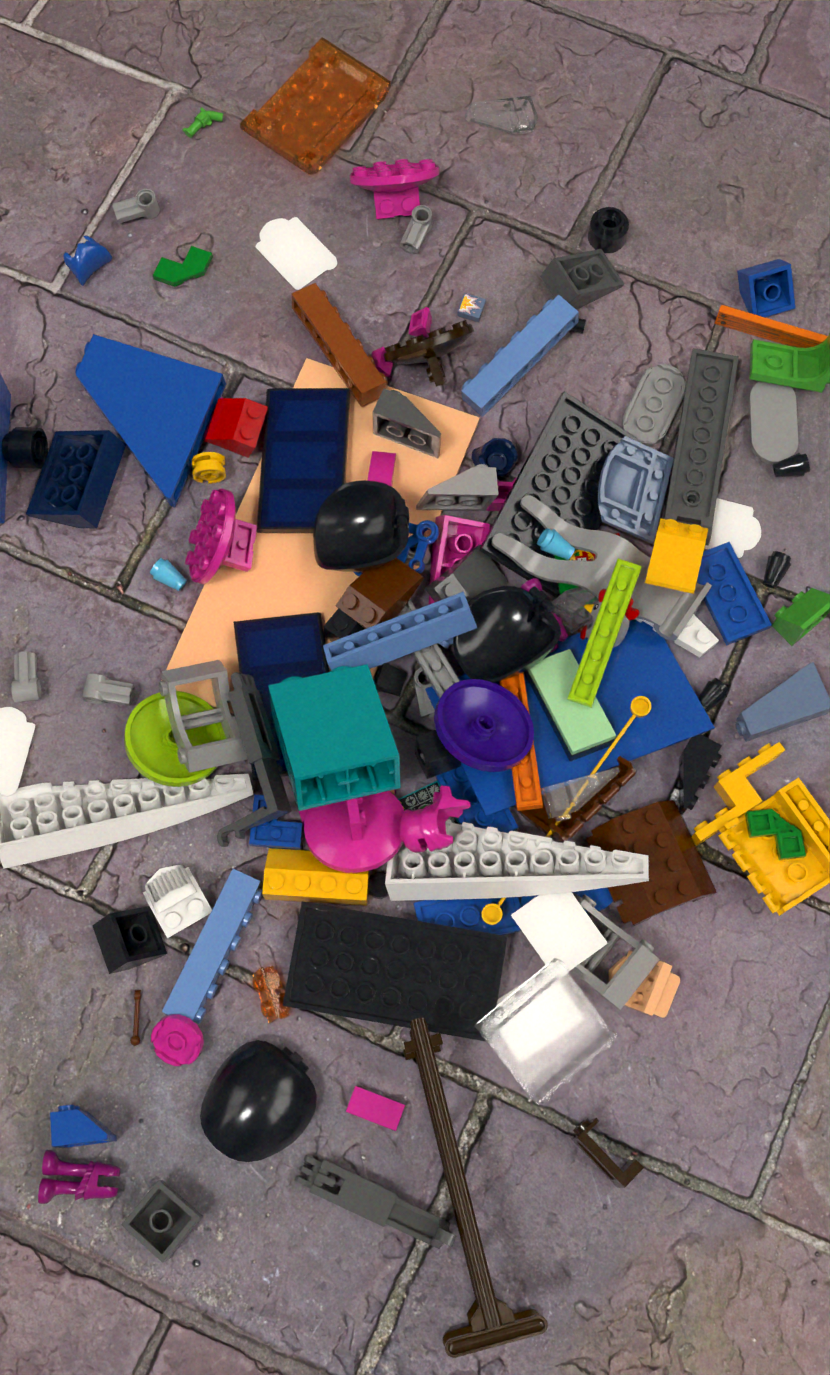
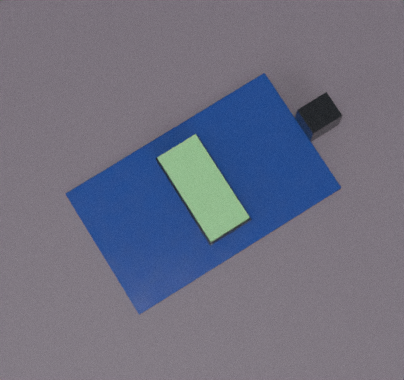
(575, 737)

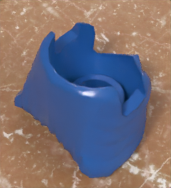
(87, 259)

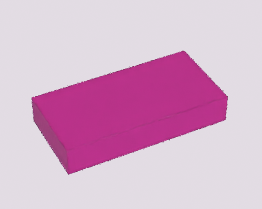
(375, 1108)

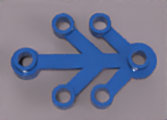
(418, 538)

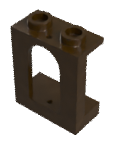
(618, 1176)

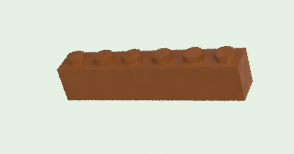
(338, 344)

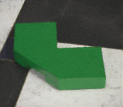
(175, 273)
(787, 836)

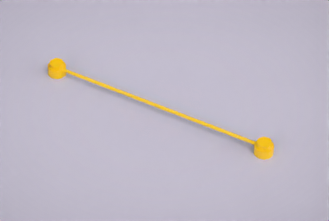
(639, 708)

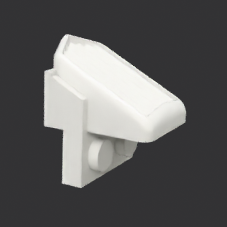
(175, 899)

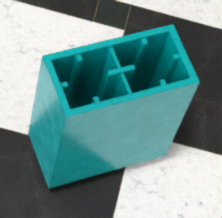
(334, 736)

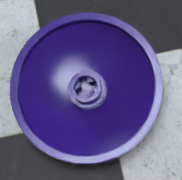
(483, 725)

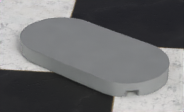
(654, 404)
(773, 422)

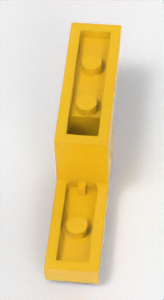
(737, 792)

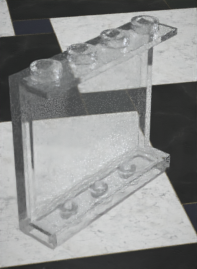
(546, 1032)

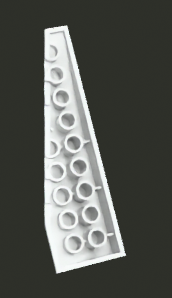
(72, 818)
(507, 865)

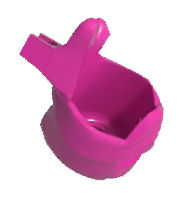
(427, 826)

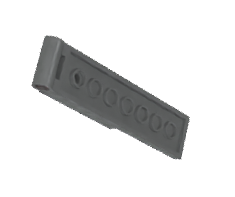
(701, 439)

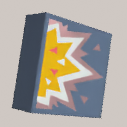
(471, 307)

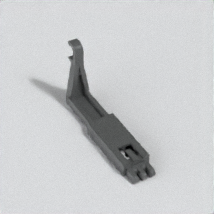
(261, 752)
(375, 1203)

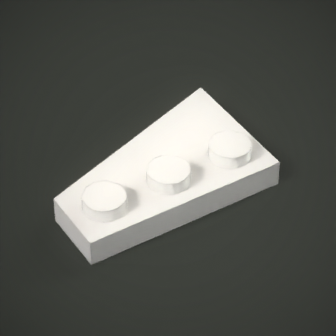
(694, 637)

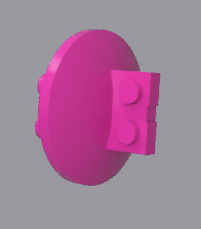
(397, 188)
(219, 538)
(355, 832)

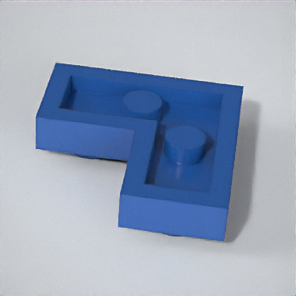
(274, 832)

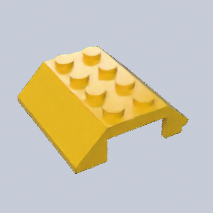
(790, 880)

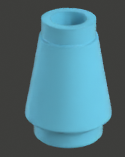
(555, 544)
(167, 574)

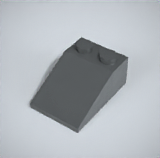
(581, 277)
(403, 423)
(470, 574)

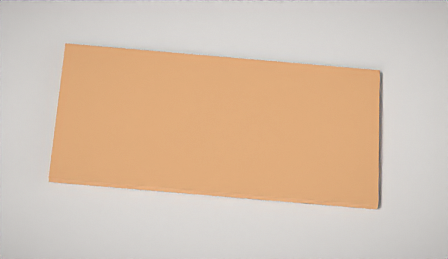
(284, 566)

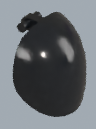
(360, 527)
(511, 633)
(258, 1102)

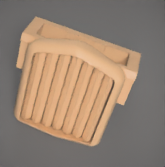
(656, 990)

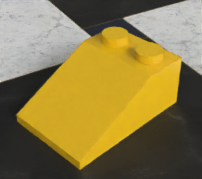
(676, 555)

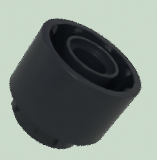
(608, 229)
(25, 447)

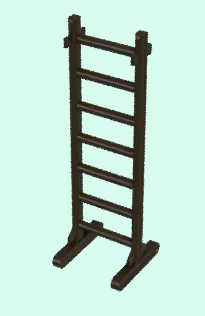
(488, 1317)

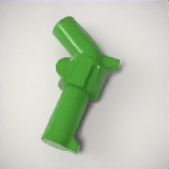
(201, 120)

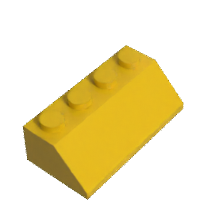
(302, 877)

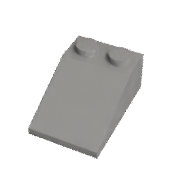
(464, 492)

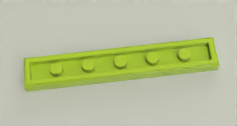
(604, 633)

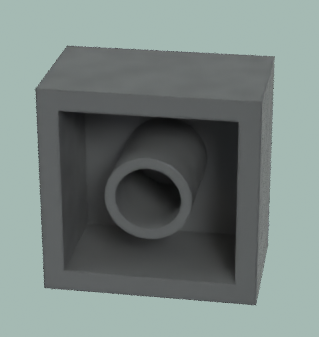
(162, 1220)

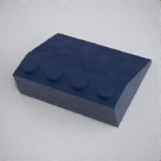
(77, 478)

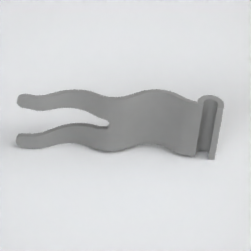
(662, 606)

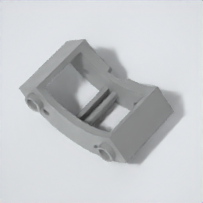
(213, 753)
(630, 973)

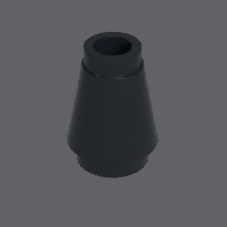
(792, 466)
(776, 568)
(713, 694)

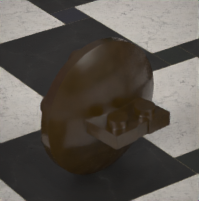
(430, 349)

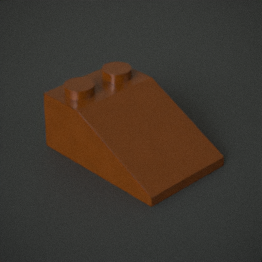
(380, 593)

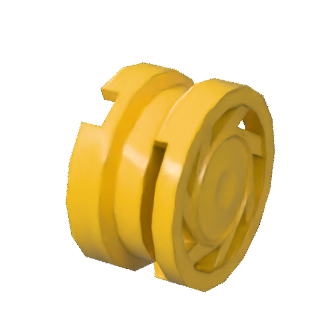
(208, 467)

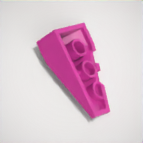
(455, 541)

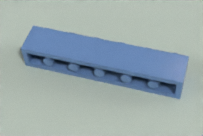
(520, 355)
(403, 634)
(214, 946)

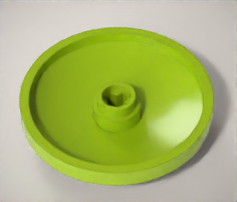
(152, 743)

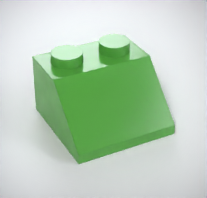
(803, 615)

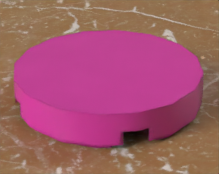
(177, 1040)

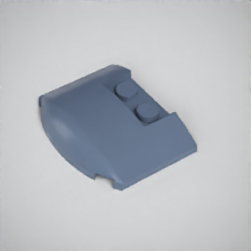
(633, 488)

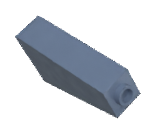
(789, 704)

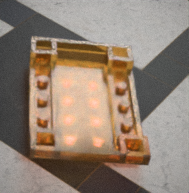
(318, 107)

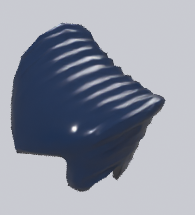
(496, 453)

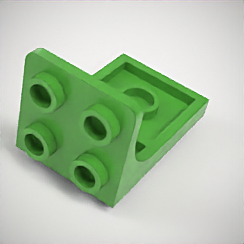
(791, 365)

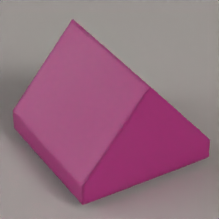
(420, 323)
(380, 364)

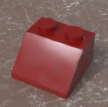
(236, 425)

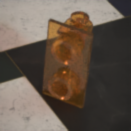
(265, 983)

